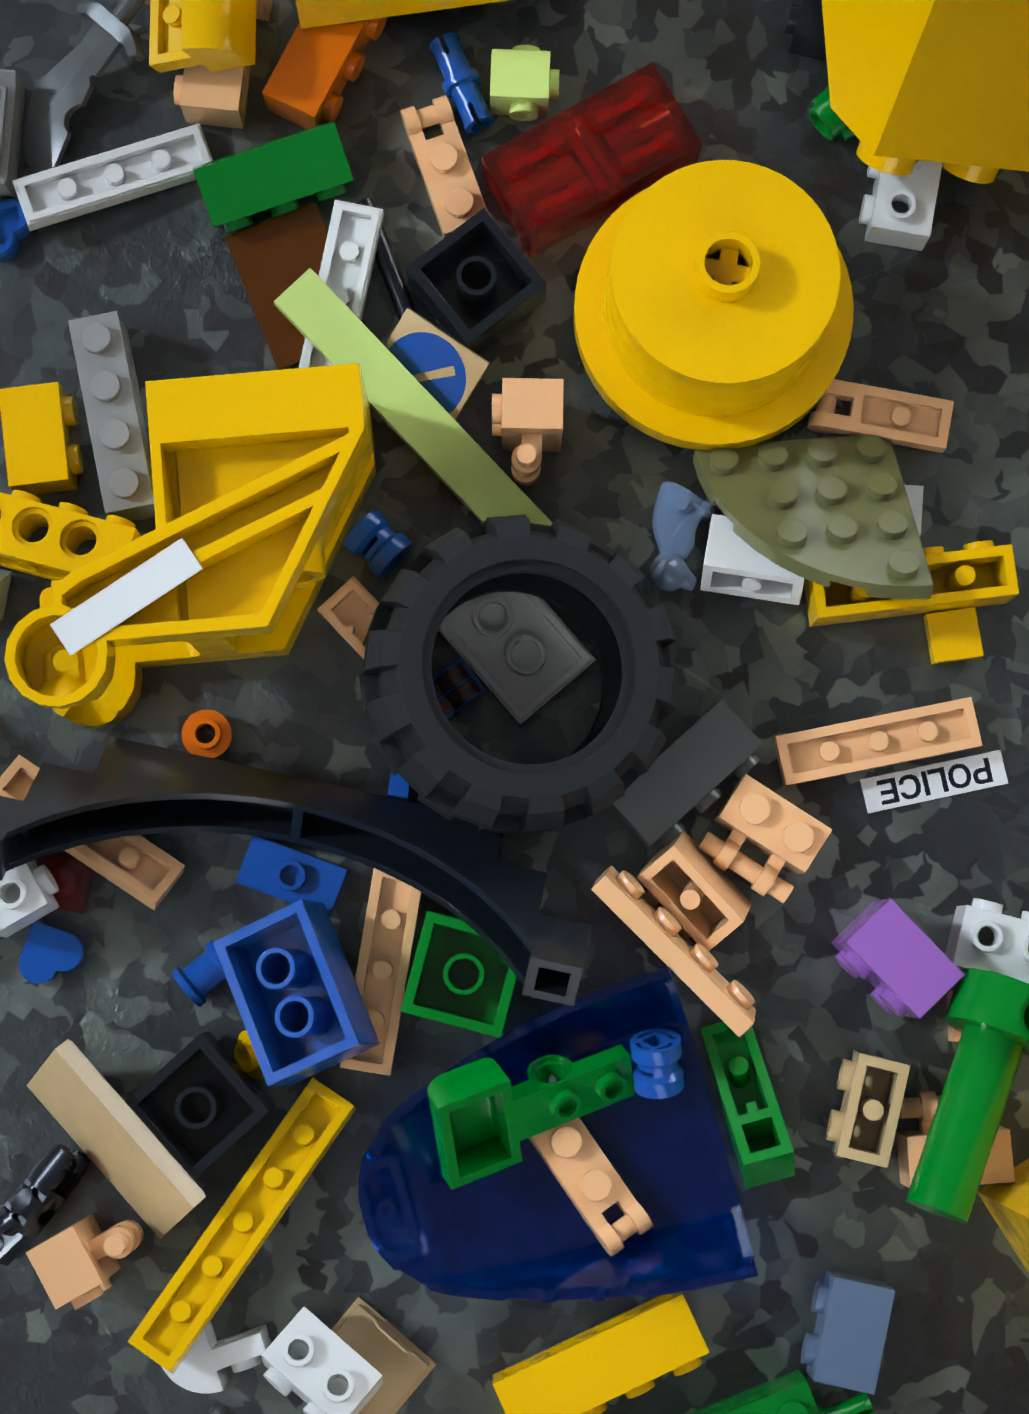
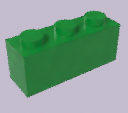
(274, 176)

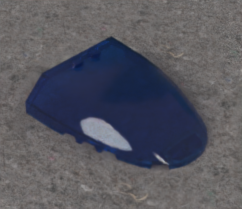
(518, 1227)

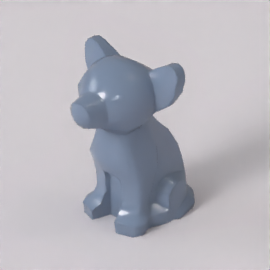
(674, 529)

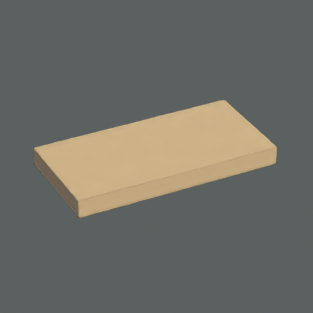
(115, 1139)

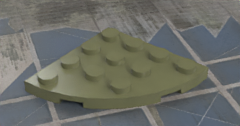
(823, 510)

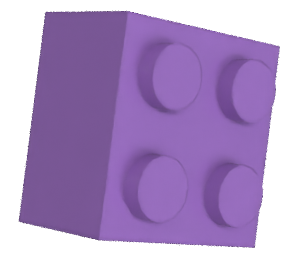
(896, 960)

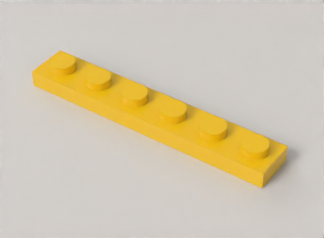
(241, 1226)

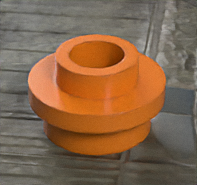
(222, 738)

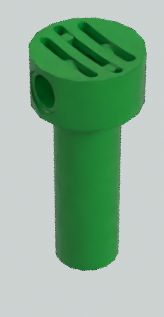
(994, 1027)

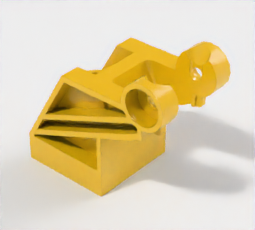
(261, 490)

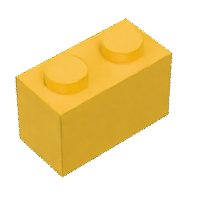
(40, 438)

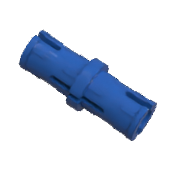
(461, 83)

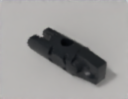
(39, 1199)

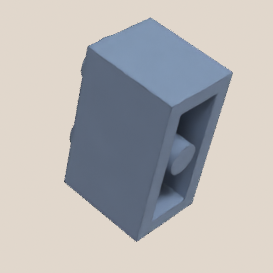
(848, 1331)

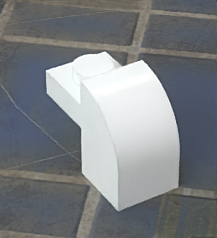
(206, 1362)

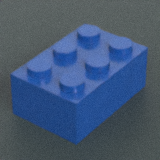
(295, 993)

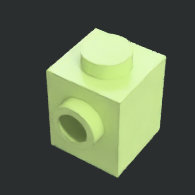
(522, 82)

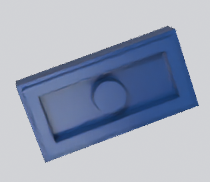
(290, 874)

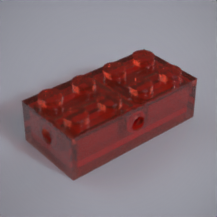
(590, 159)

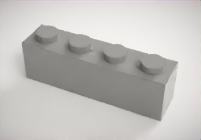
(114, 414)

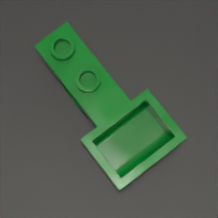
(484, 1118)

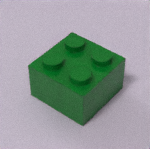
(458, 978)

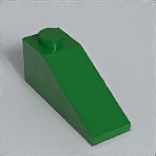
(748, 1105)

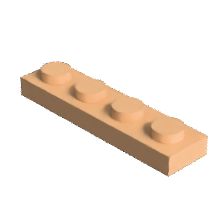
(877, 741)
(125, 861)
(690, 963)
(385, 966)

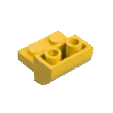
(202, 33)

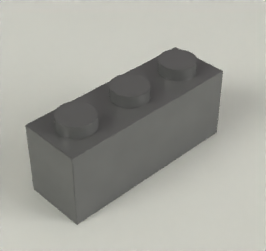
(688, 775)

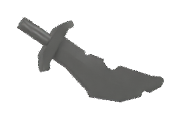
(72, 82)

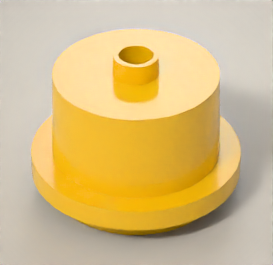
(714, 306)

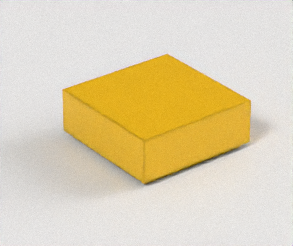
(953, 636)

